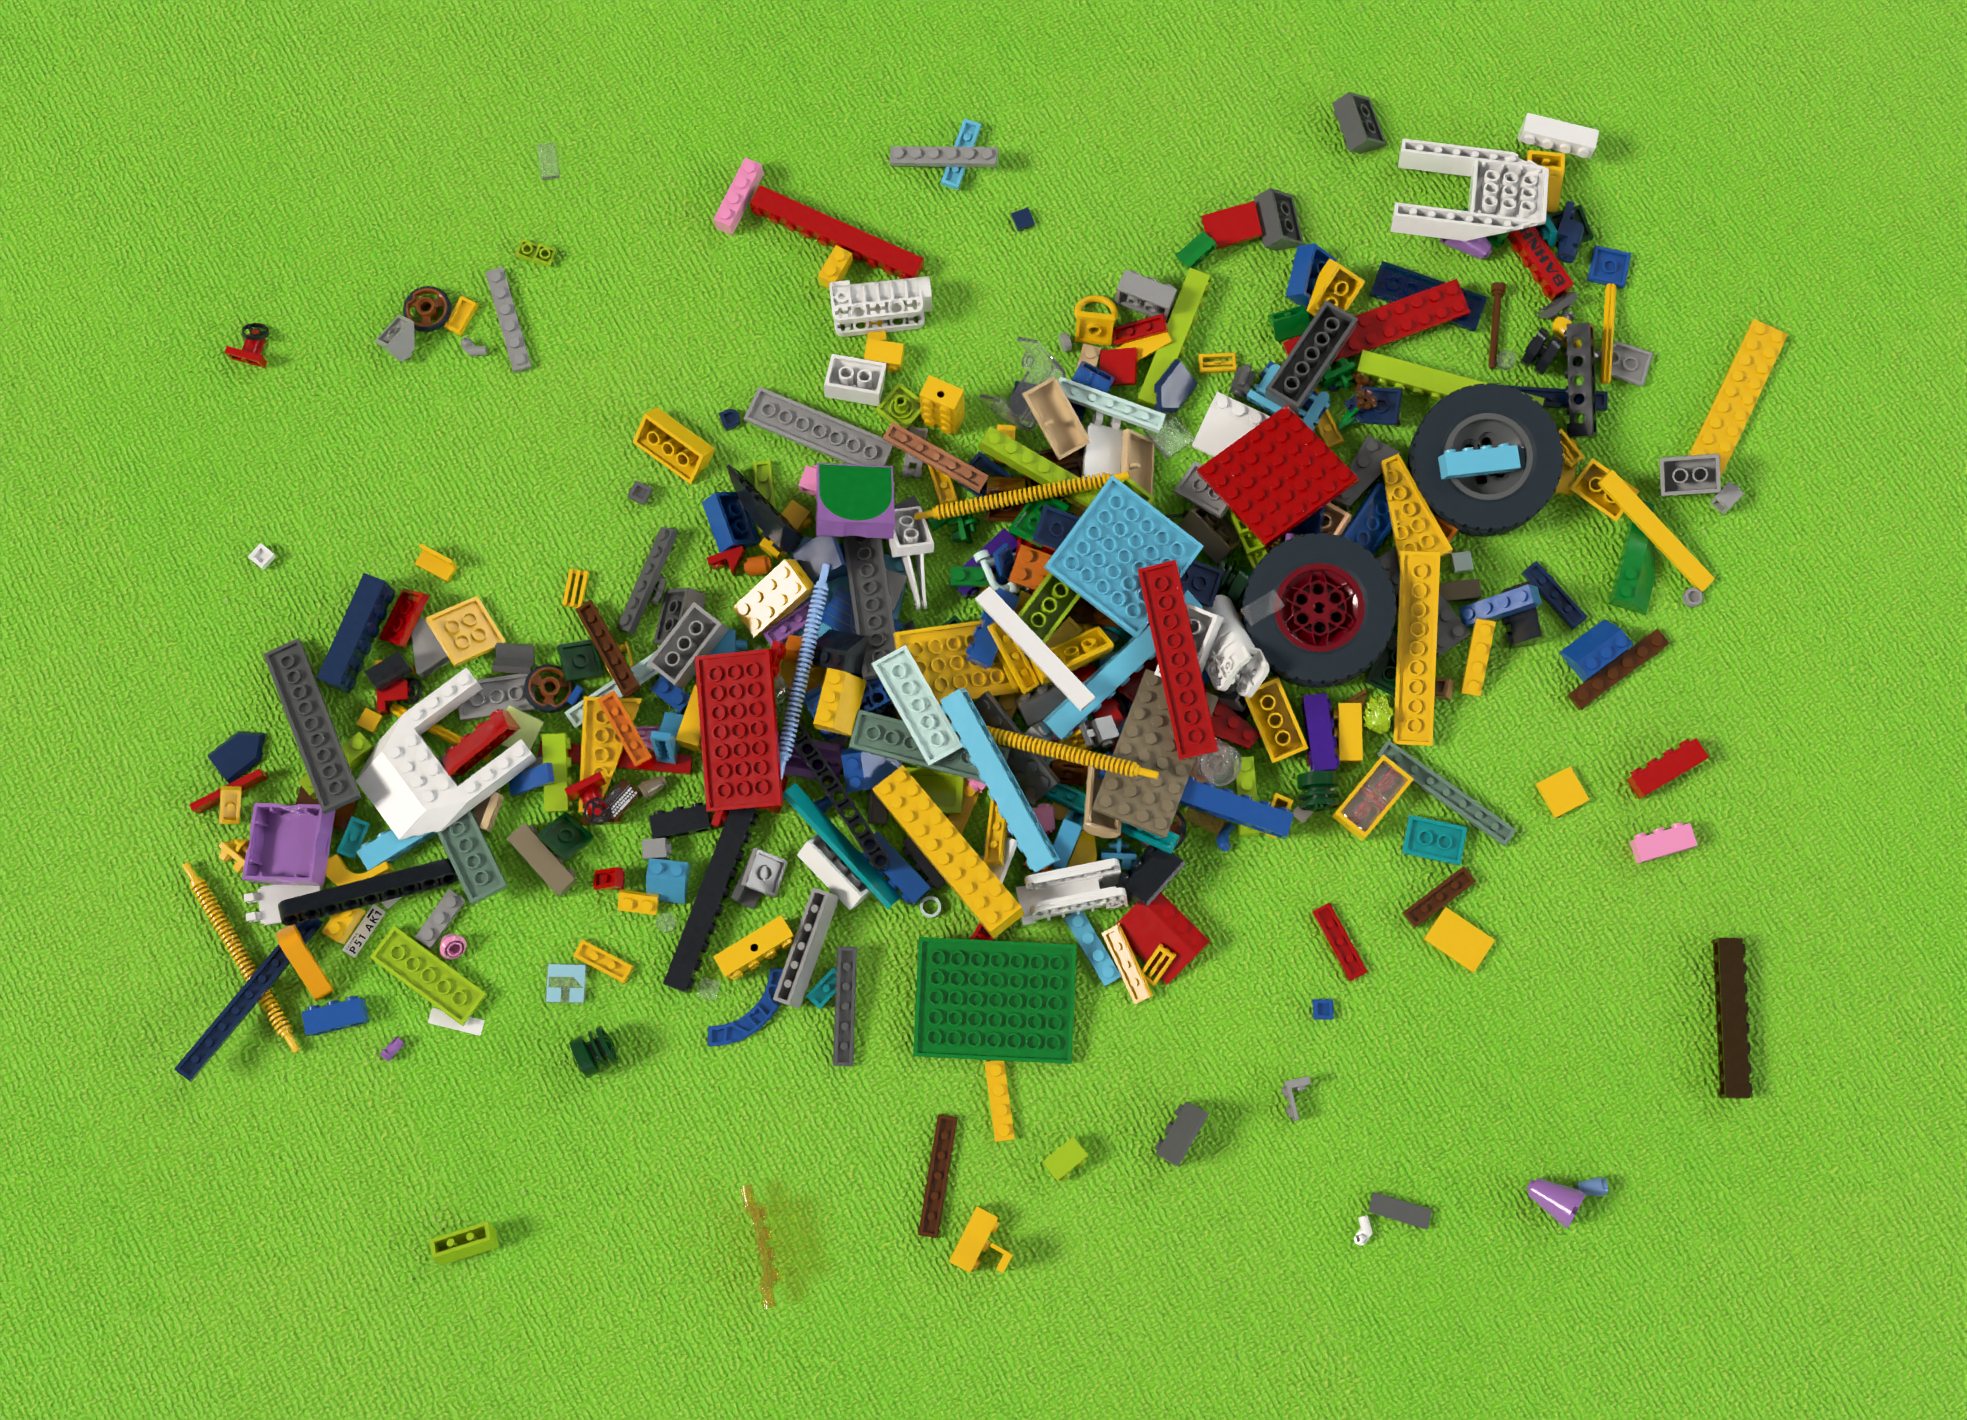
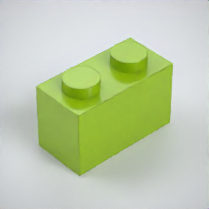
(1065, 1159)

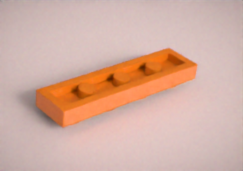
(624, 728)

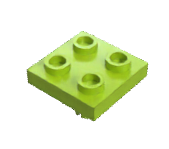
(900, 407)

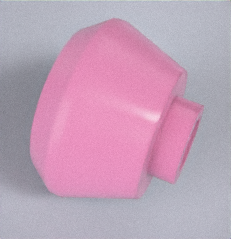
(452, 946)

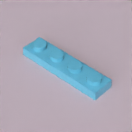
(966, 138)
(1092, 948)

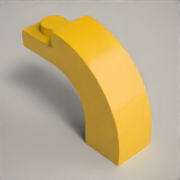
(340, 874)

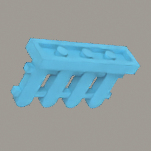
(1258, 399)

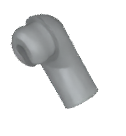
(471, 349)

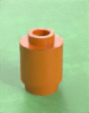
(757, 565)

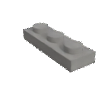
(440, 919)

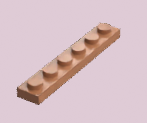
(935, 457)

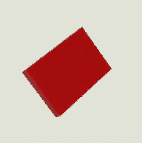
(1233, 225)
(404, 617)

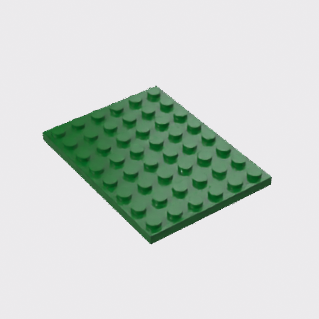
(995, 1000)

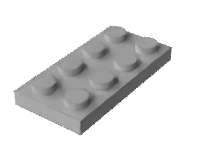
(497, 694)

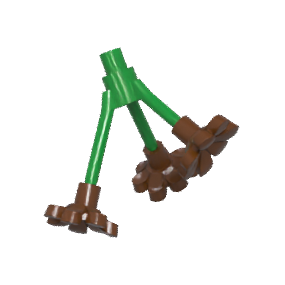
(1364, 400)

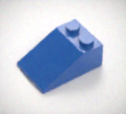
(865, 769)

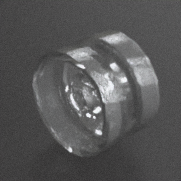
(1219, 767)

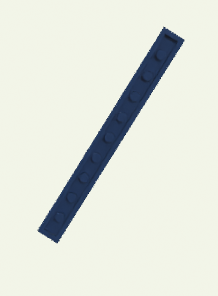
(240, 1006)

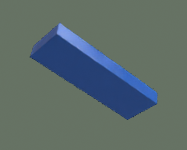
(531, 779)

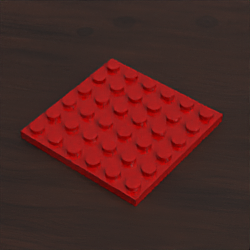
(1277, 475)

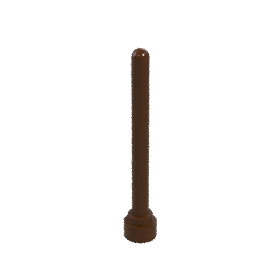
(1498, 289)

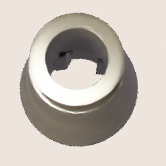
(652, 786)

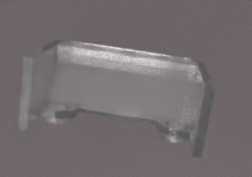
(1039, 367)

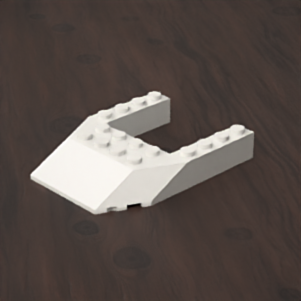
(1502, 196)
(410, 781)

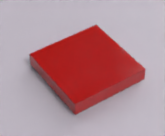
(1120, 364)

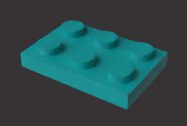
(1434, 840)

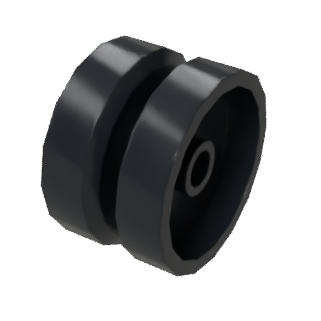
(1540, 350)

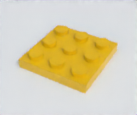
(465, 631)

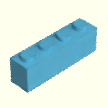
(1479, 462)
(388, 848)

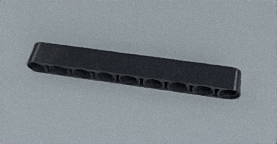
(844, 805)
(366, 892)

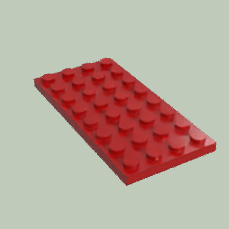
(738, 730)

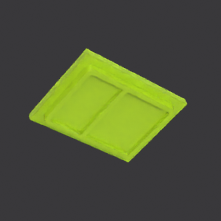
(942, 788)

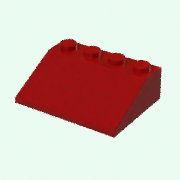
(1164, 924)

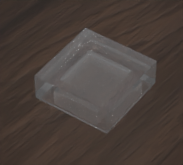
(709, 989)

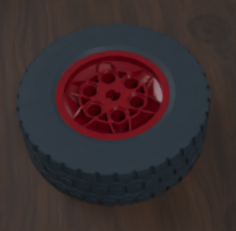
(1365, 609)

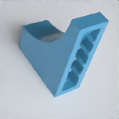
(664, 740)
(1067, 837)

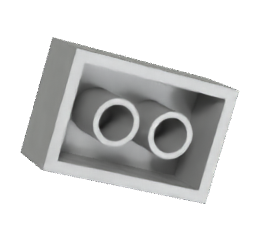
(1145, 294)
(1689, 474)

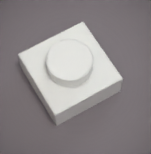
(262, 556)

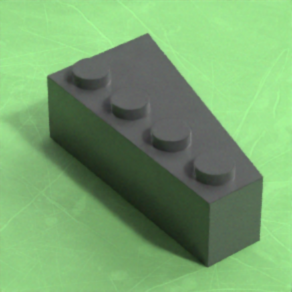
(1367, 469)

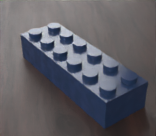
(356, 633)

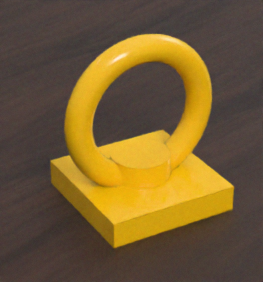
(1095, 327)

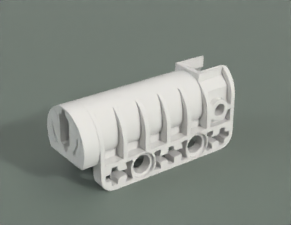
(880, 302)
(1234, 653)
(1071, 890)

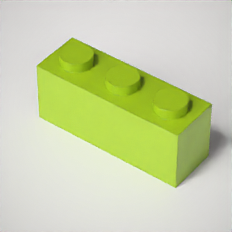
(464, 1243)

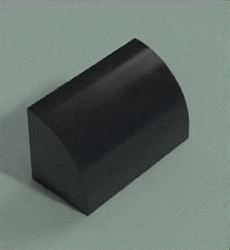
(389, 671)

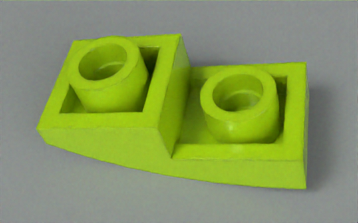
(535, 253)

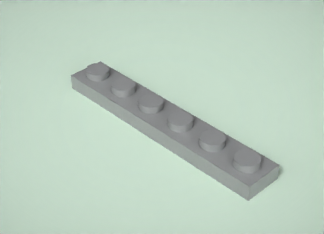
(943, 156)
(508, 320)

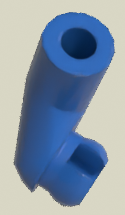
(1223, 837)

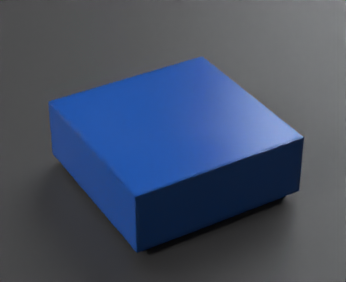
(575, 696)
(1322, 1009)

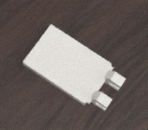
(1104, 449)
(270, 897)

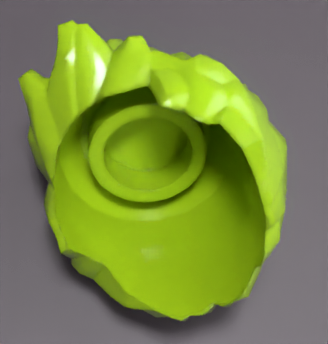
(1377, 714)

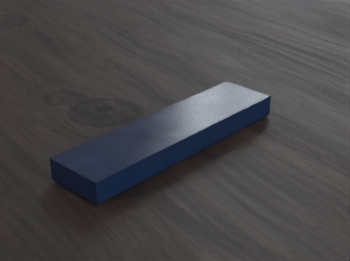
(1554, 595)

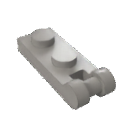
(910, 460)

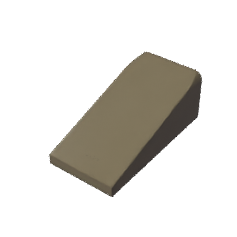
(1461, 590)

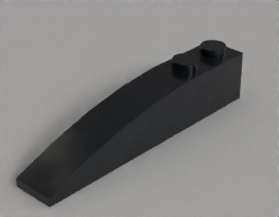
(764, 514)

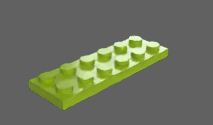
(428, 975)

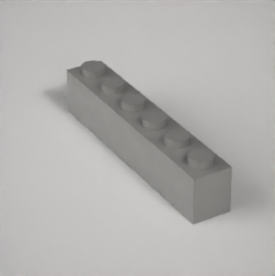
(806, 948)

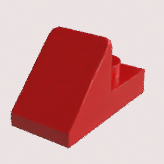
(732, 557)
(609, 879)

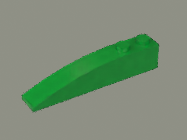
(1635, 571)

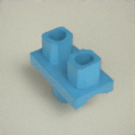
(1127, 856)

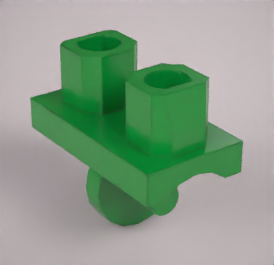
(1340, 376)
(966, 526)

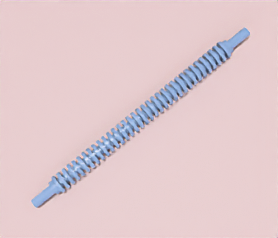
(809, 637)

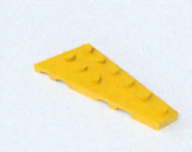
(1410, 515)
(600, 743)

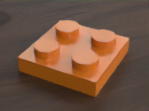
(1028, 567)

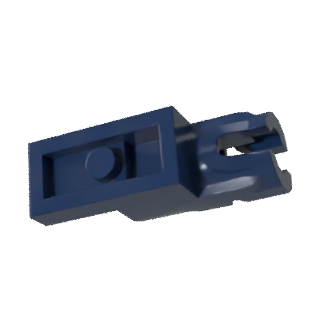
(1568, 234)

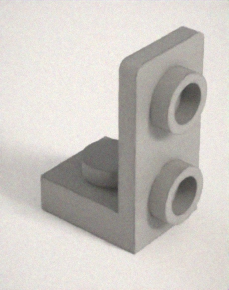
(1298, 1084)

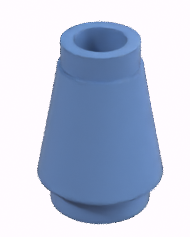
(1595, 1186)

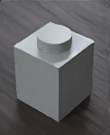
(1727, 497)
(656, 849)

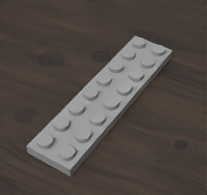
(816, 430)

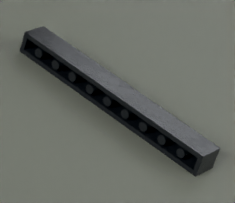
(710, 899)

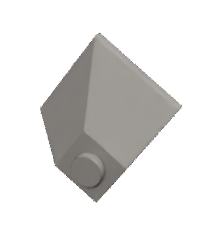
(398, 338)

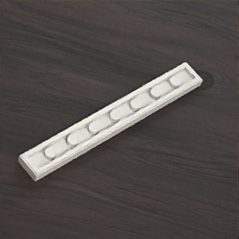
(1035, 648)

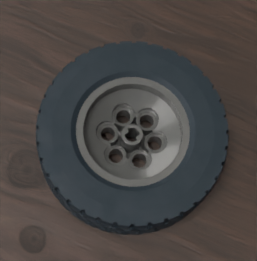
(1496, 416)

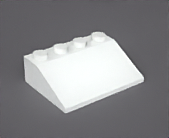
(1225, 423)

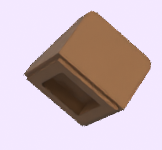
(1443, 688)

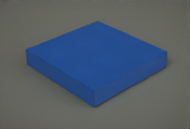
(1608, 266)

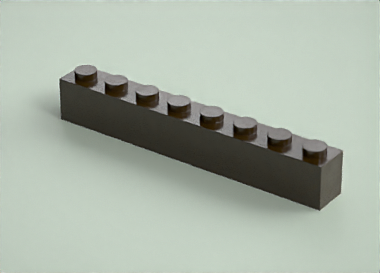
(1731, 1018)

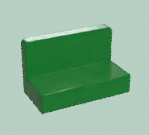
(1196, 250)
(1289, 322)

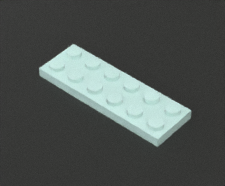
(917, 705)

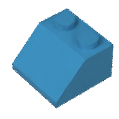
(668, 880)

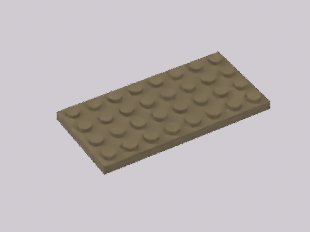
(1151, 743)

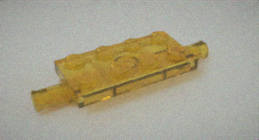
(766, 1253)

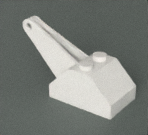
(910, 539)

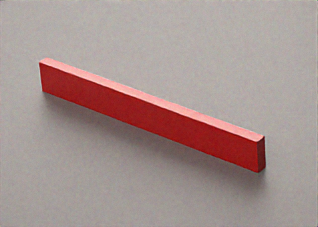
(682, 766)

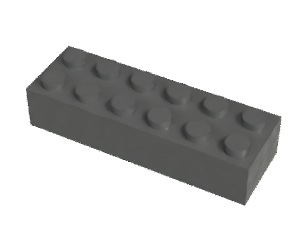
(1311, 357)
(1449, 627)

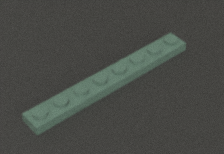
(1449, 794)

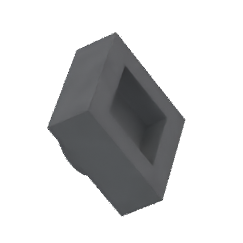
(640, 493)

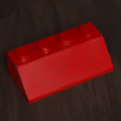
(479, 743)

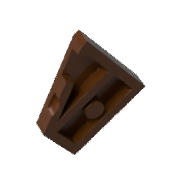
(1069, 772)

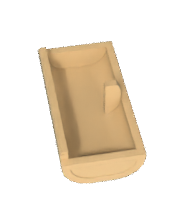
(1056, 418)
(1138, 458)
(1095, 822)

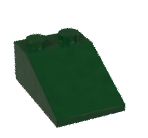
(1384, 669)

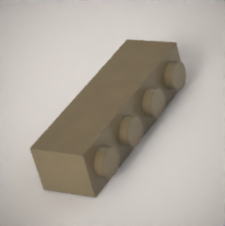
(542, 860)

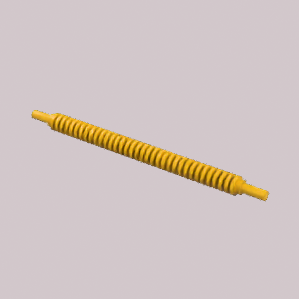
(975, 505)
(1069, 753)
(239, 953)

